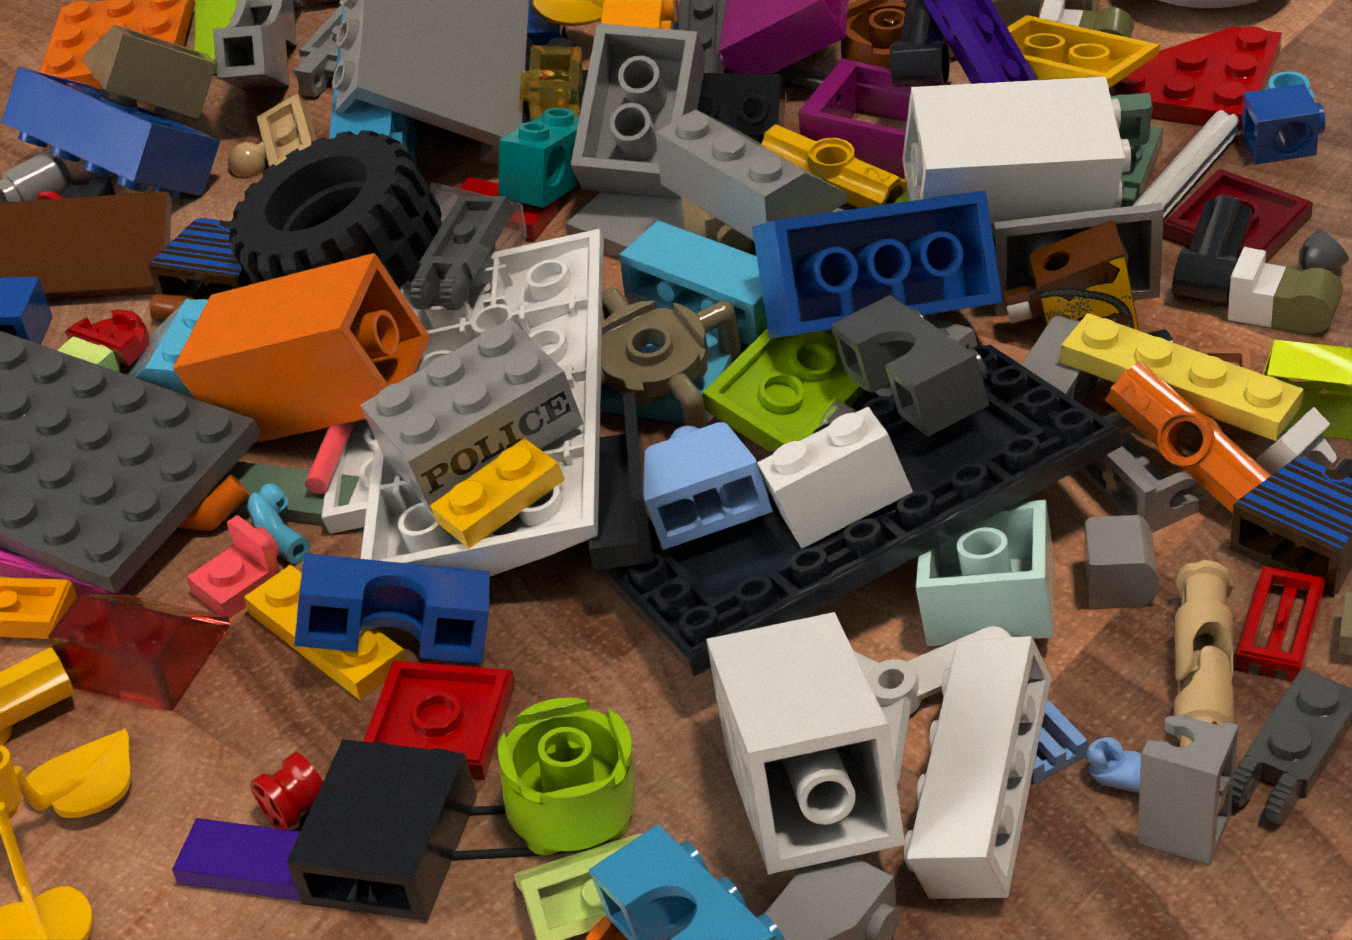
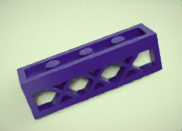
(980, 41)

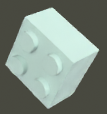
(990, 577)

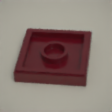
(1274, 212)

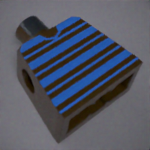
(198, 262)
(1299, 521)

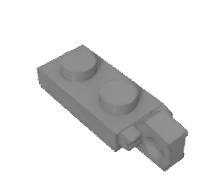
(319, 57)

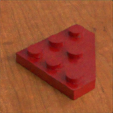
(1205, 74)

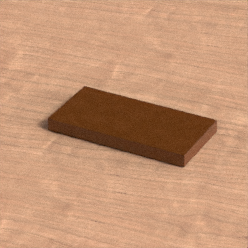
(86, 243)

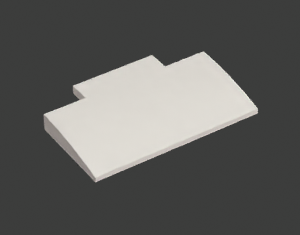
(557, 300)

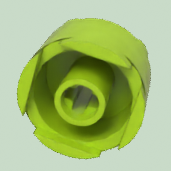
(567, 776)

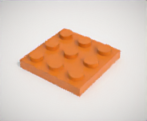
(84, 23)

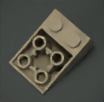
(151, 71)

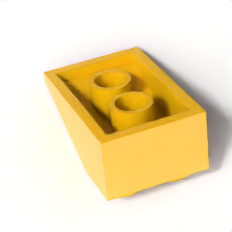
(1072, 51)

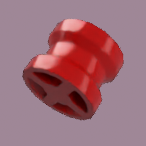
(288, 792)

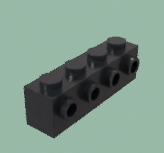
(739, 100)

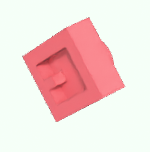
(236, 570)

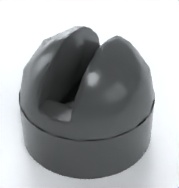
(1322, 252)

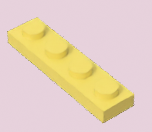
(1207, 382)

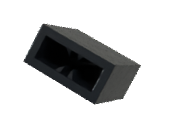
(383, 829)

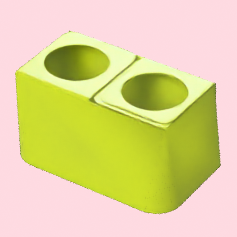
(1322, 368)

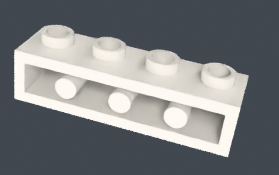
(979, 769)

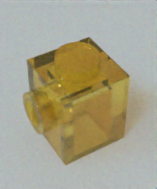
(552, 79)

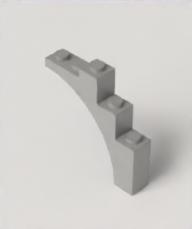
(254, 44)

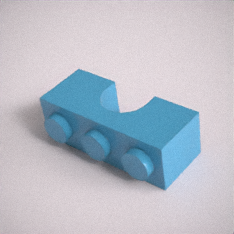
(666, 892)

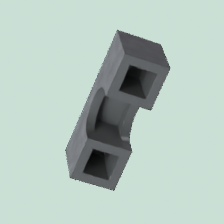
(927, 369)

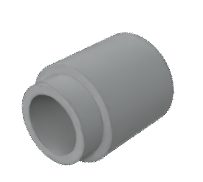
(33, 177)

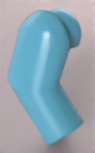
(264, 512)

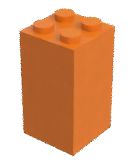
(303, 347)

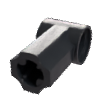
(923, 51)
(1207, 266)

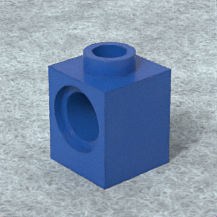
(1281, 123)

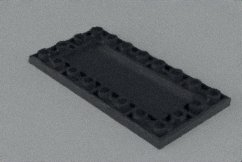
(958, 479)

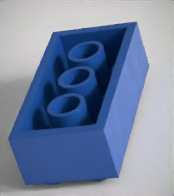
(109, 135)
(835, 263)

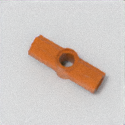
(1162, 413)

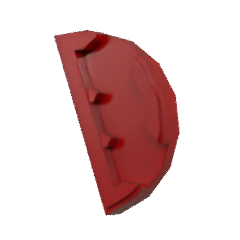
(122, 334)

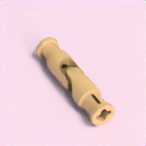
(1204, 644)

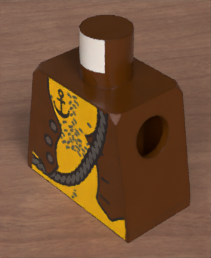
(1077, 278)

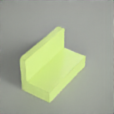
(563, 894)

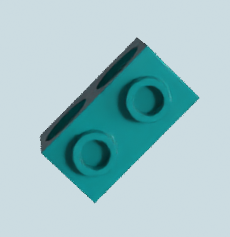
(538, 159)

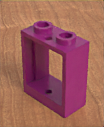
(862, 88)

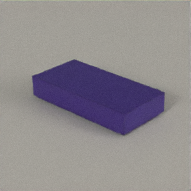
(237, 859)

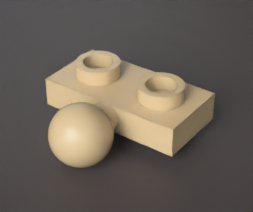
(282, 131)

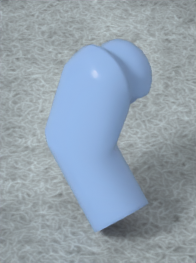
(1113, 766)

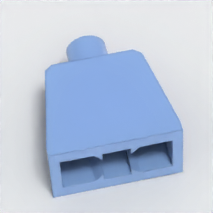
(701, 484)

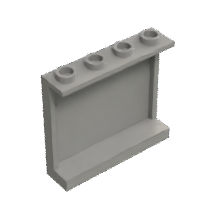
(437, 63)

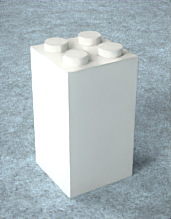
(1024, 142)
(806, 743)

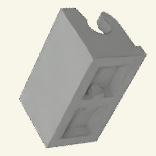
(1138, 484)
(1187, 789)

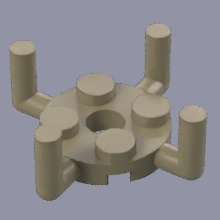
(674, 365)

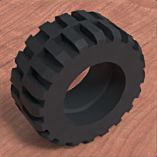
(335, 206)

